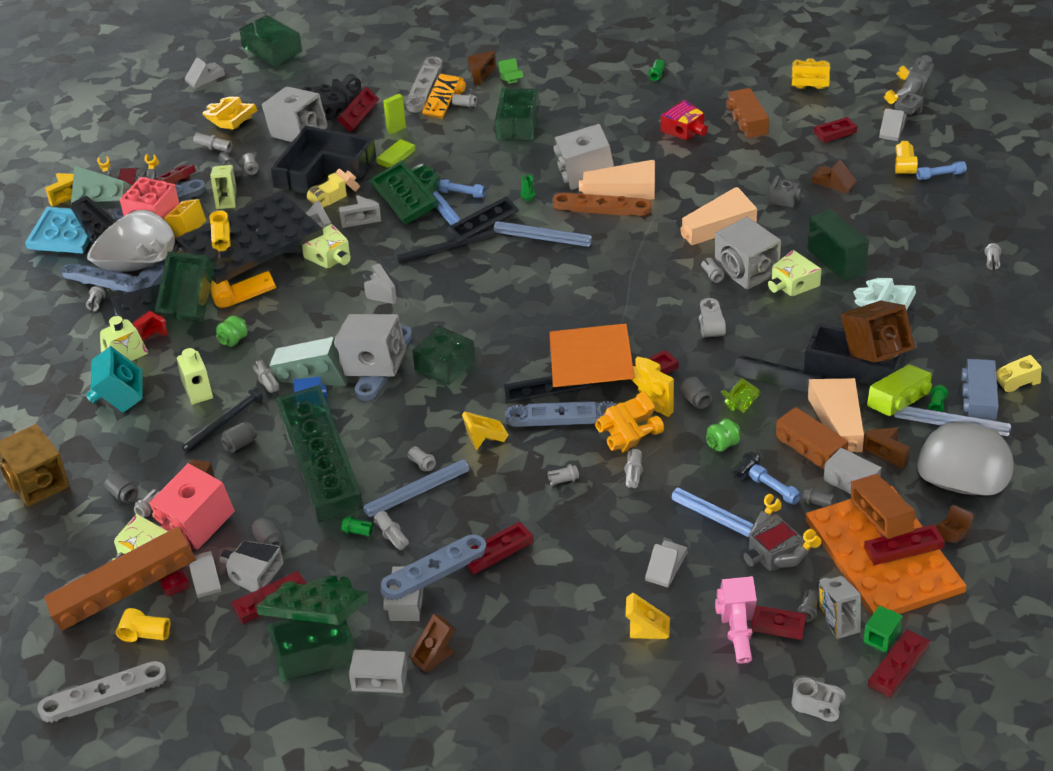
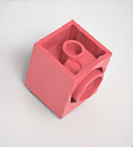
(150, 196)
(194, 504)

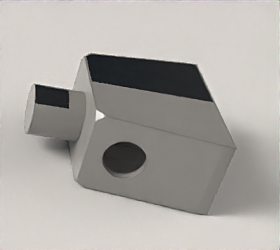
(252, 564)

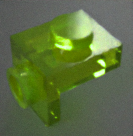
(740, 396)

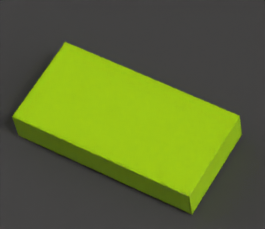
(394, 113)
(396, 153)

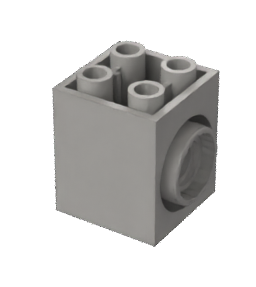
(292, 111)
(582, 152)
(747, 252)
(370, 345)

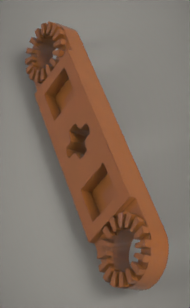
(611, 204)

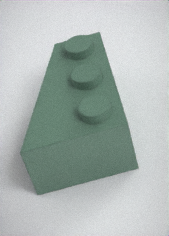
(98, 187)
(309, 360)

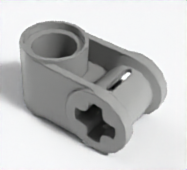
(711, 318)
(816, 699)

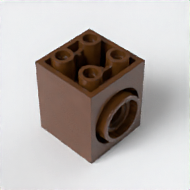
(878, 331)

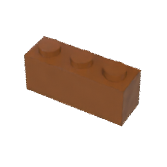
(748, 113)
(809, 437)
(882, 506)

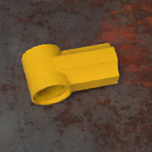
(905, 160)
(220, 230)
(136, 624)

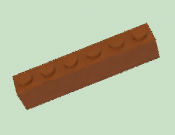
(119, 578)

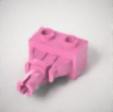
(737, 605)

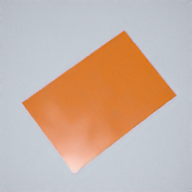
(590, 355)

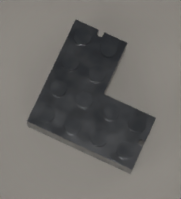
(319, 152)
(830, 356)

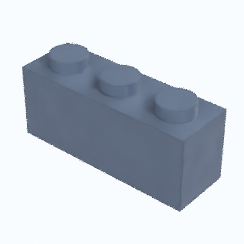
(980, 389)

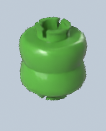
(231, 330)
(723, 435)

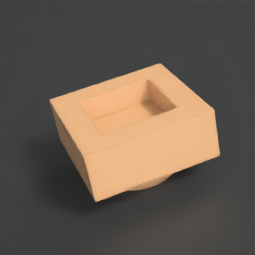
(349, 179)

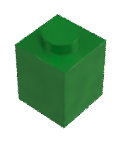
(883, 628)

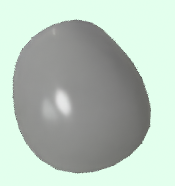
(133, 243)
(966, 459)

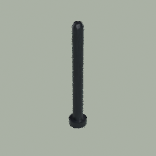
(254, 396)

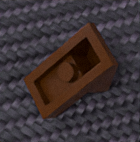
(481, 66)
(836, 178)
(885, 445)
(432, 645)

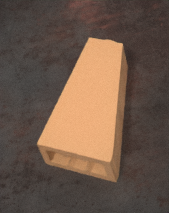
(627, 180)
(717, 215)
(838, 408)

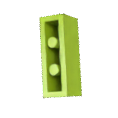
(899, 389)

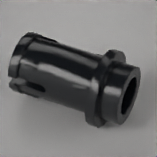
(743, 468)

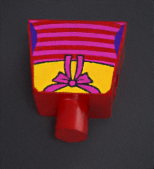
(683, 121)

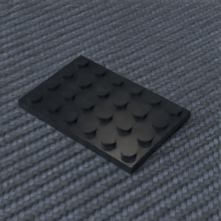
(256, 235)

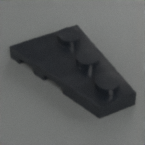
(91, 217)
(136, 303)

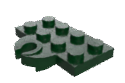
(407, 190)
(318, 601)

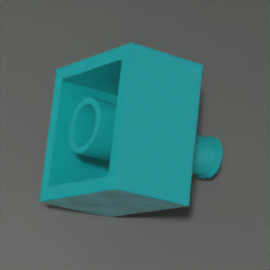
(115, 380)

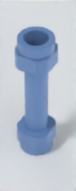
(925, 172)
(478, 190)
(790, 494)

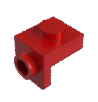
(150, 324)

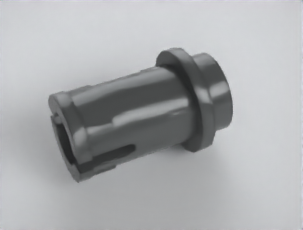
(818, 497)
(809, 604)

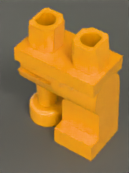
(623, 422)

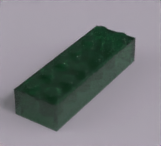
(319, 453)

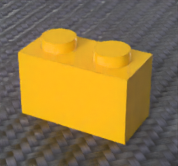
(185, 217)

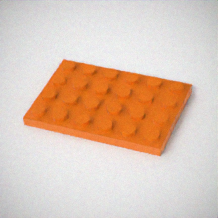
(894, 584)

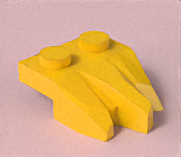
(810, 73)
(229, 112)
(656, 385)

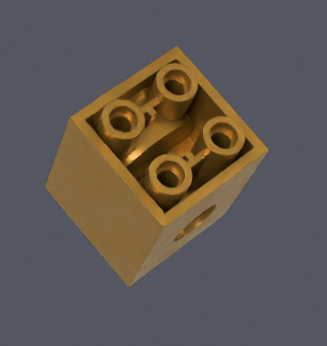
(32, 465)

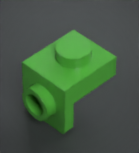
(509, 70)

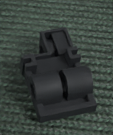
(338, 95)

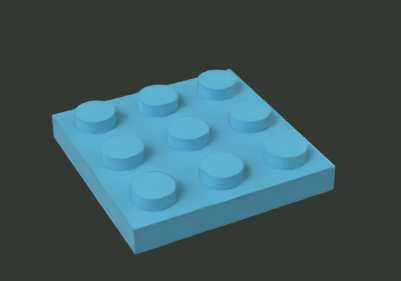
(58, 232)

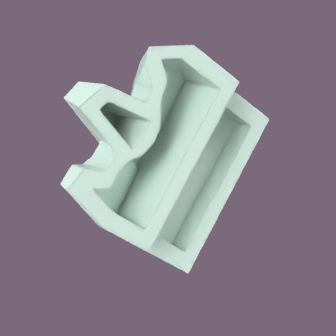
(884, 290)

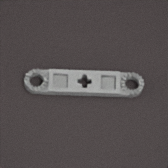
(424, 84)
(89, 697)

